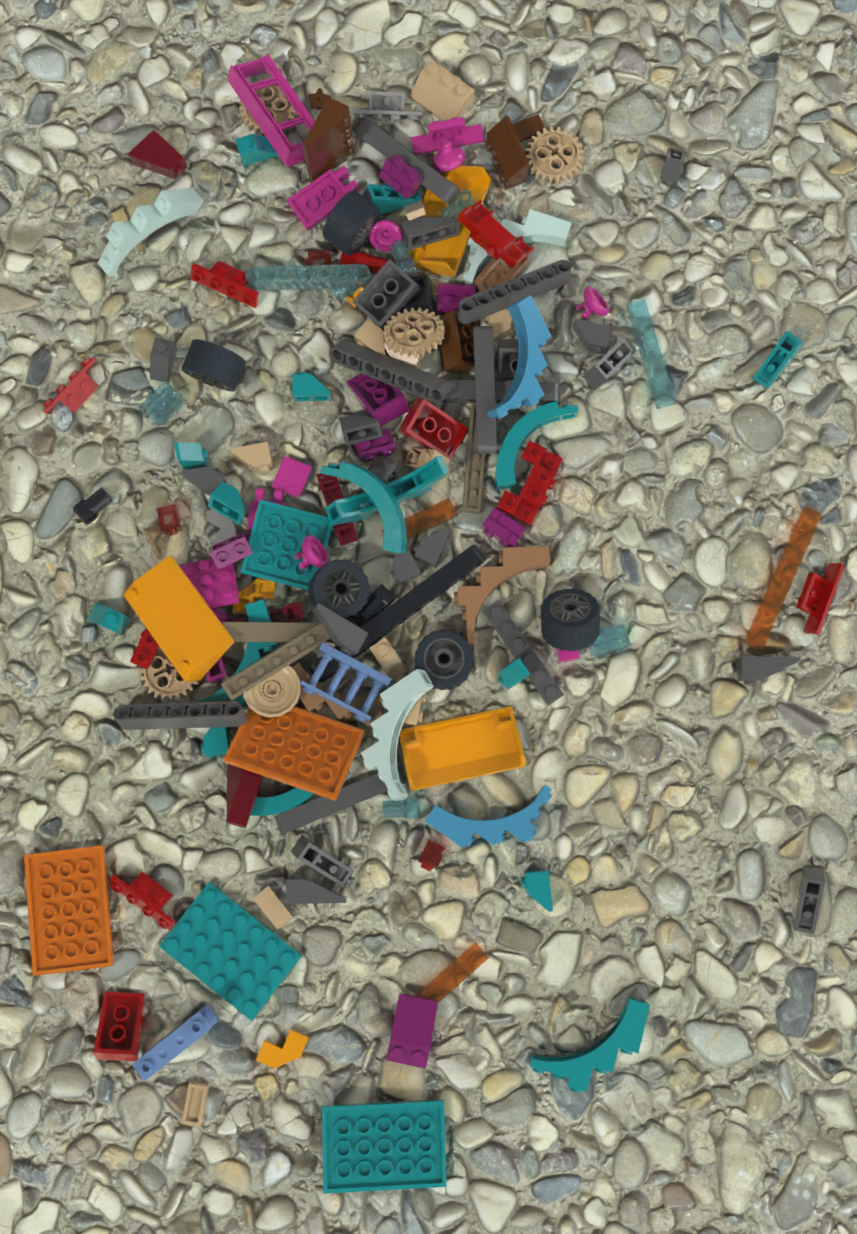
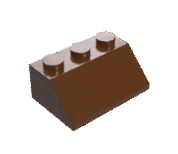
(507, 153)
(457, 344)

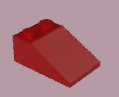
(432, 428)
(120, 1027)

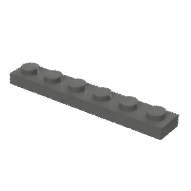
(521, 649)

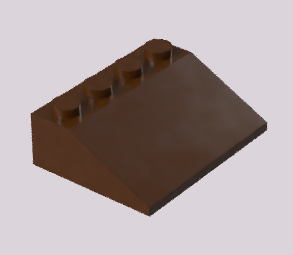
(329, 139)

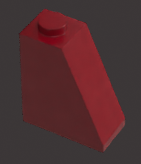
(158, 156)

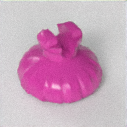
(448, 156)
(384, 234)
(593, 303)
(313, 553)

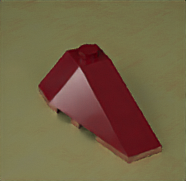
(242, 793)

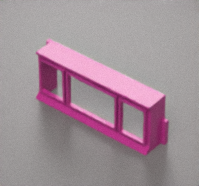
(246, 92)

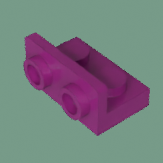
(451, 294)
(376, 447)
(230, 550)

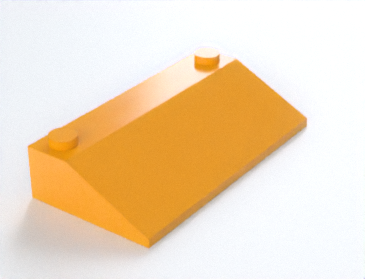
(445, 255)
(179, 619)
(461, 748)

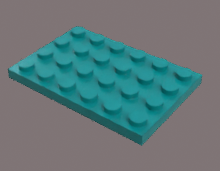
(230, 951)
(383, 1146)

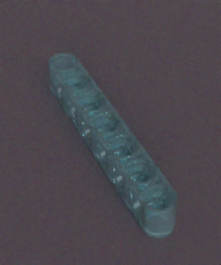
(301, 274)

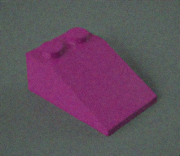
(378, 398)
(412, 1030)

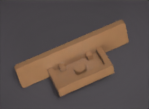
(497, 273)

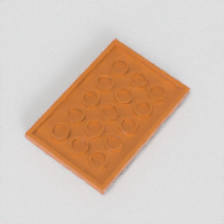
(297, 750)
(68, 910)

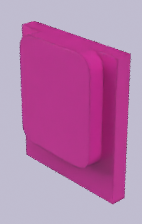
(292, 477)

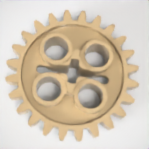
(272, 103)
(554, 155)
(414, 332)
(173, 688)

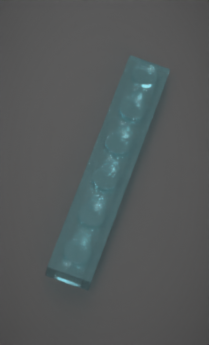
(651, 354)

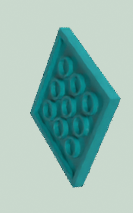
(276, 540)

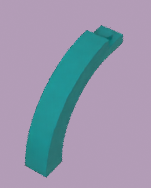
(520, 432)
(390, 511)
(281, 803)

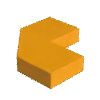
(257, 589)
(275, 1056)

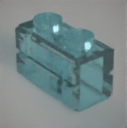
(161, 404)
(610, 640)

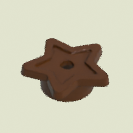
(314, 98)

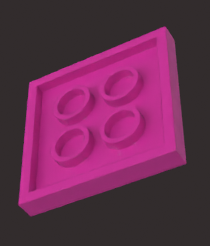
(215, 585)

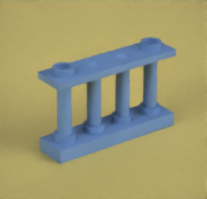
(362, 673)
(175, 1042)

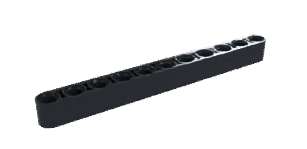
(411, 603)

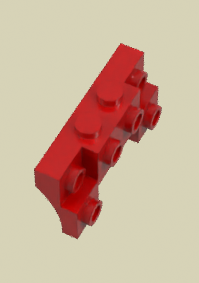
(493, 236)
(533, 494)

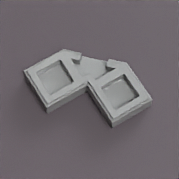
(226, 525)

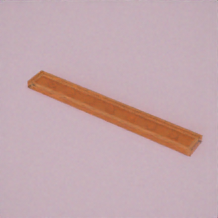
(782, 578)

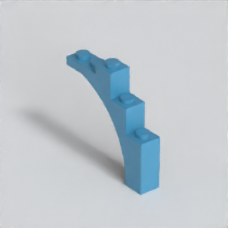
(531, 336)
(462, 830)

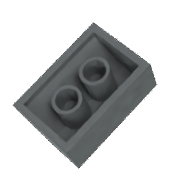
(386, 294)

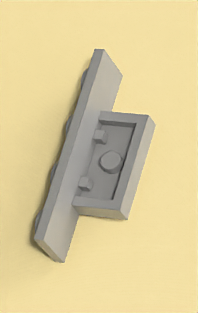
(386, 104)

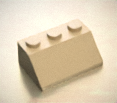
(442, 92)

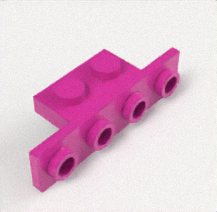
(452, 130)

